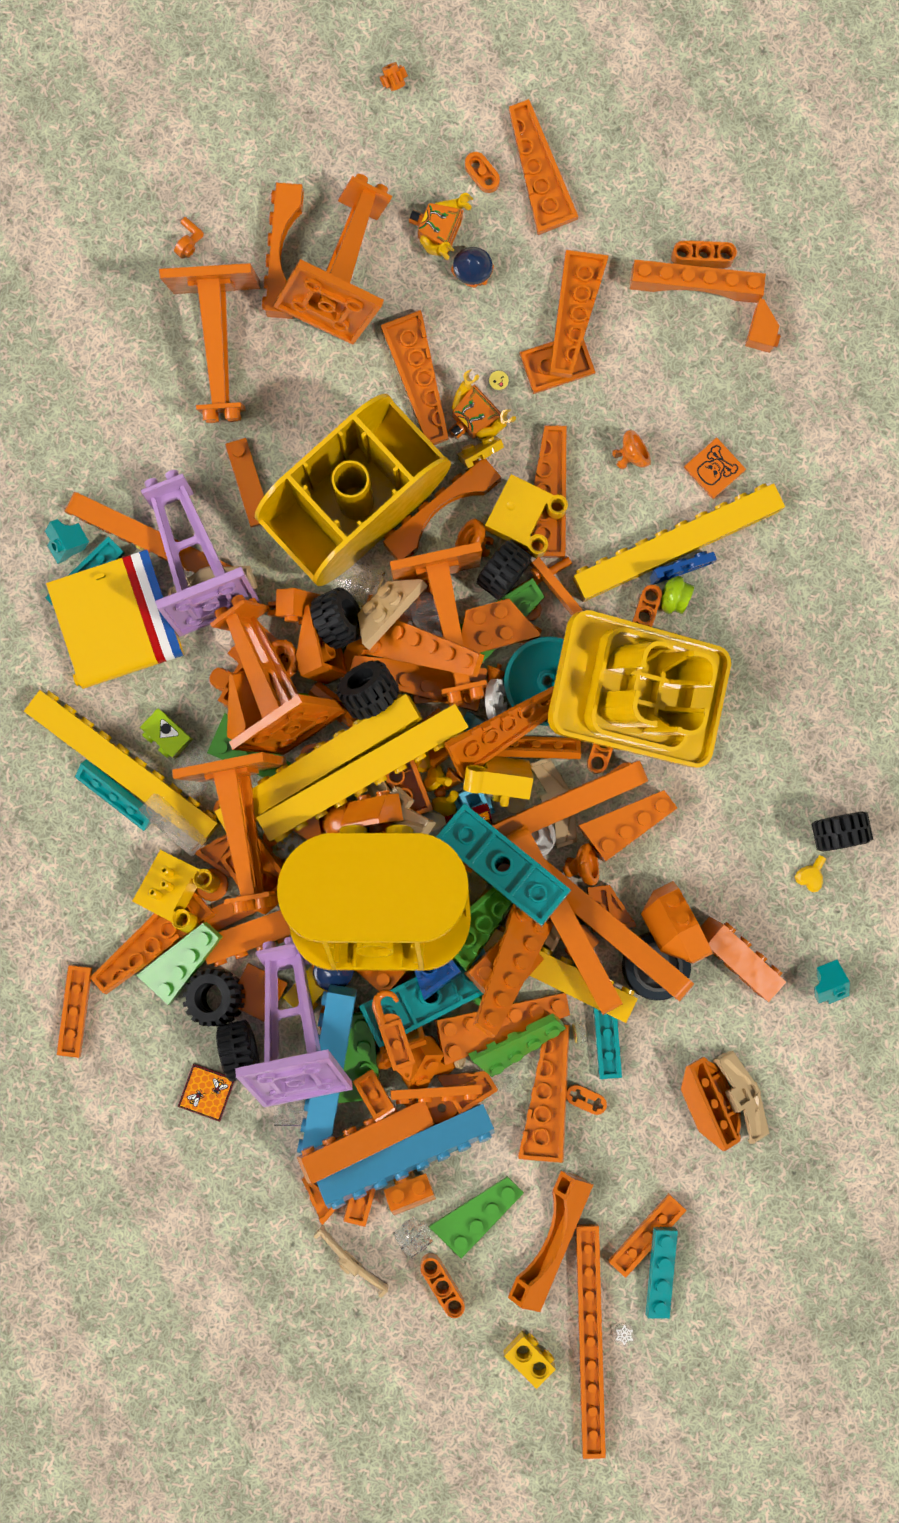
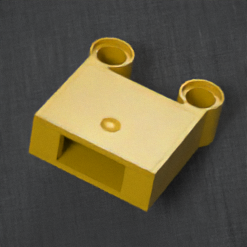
(519, 512)
(500, 777)
(171, 886)

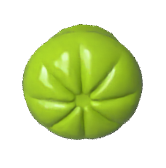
(676, 595)

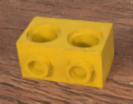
(525, 1362)

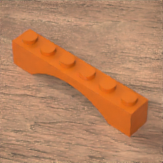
(287, 208)
(732, 284)
(475, 482)
(534, 1282)

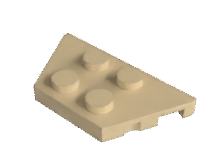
(386, 607)

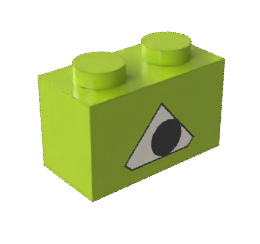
(166, 734)

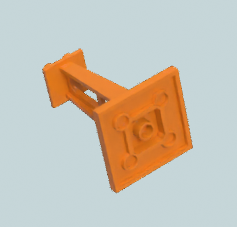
(211, 285)
(327, 296)
(437, 569)
(282, 724)
(237, 807)

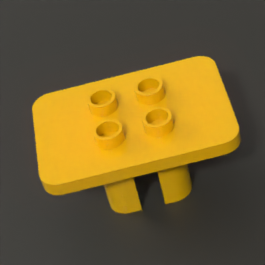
(639, 689)

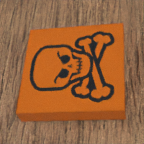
(714, 468)

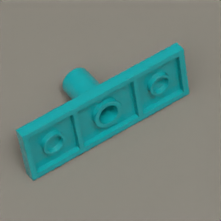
(485, 849)
(415, 1010)

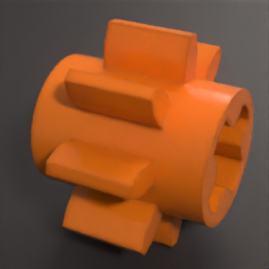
(393, 76)

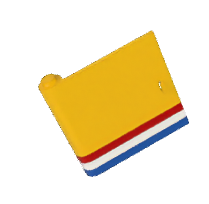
(114, 620)

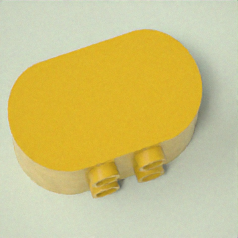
(352, 489)
(375, 900)

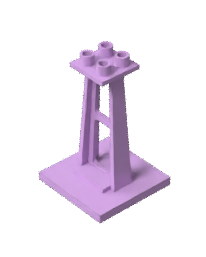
(195, 605)
(299, 1076)

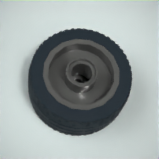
(641, 982)

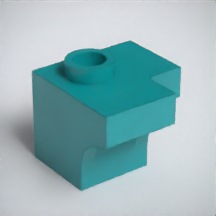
(65, 540)
(833, 983)

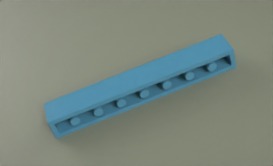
(334, 1036)
(406, 1156)

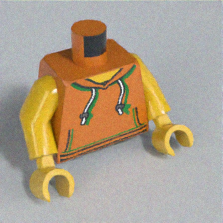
(440, 224)
(476, 412)

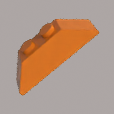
(675, 925)
(706, 1098)

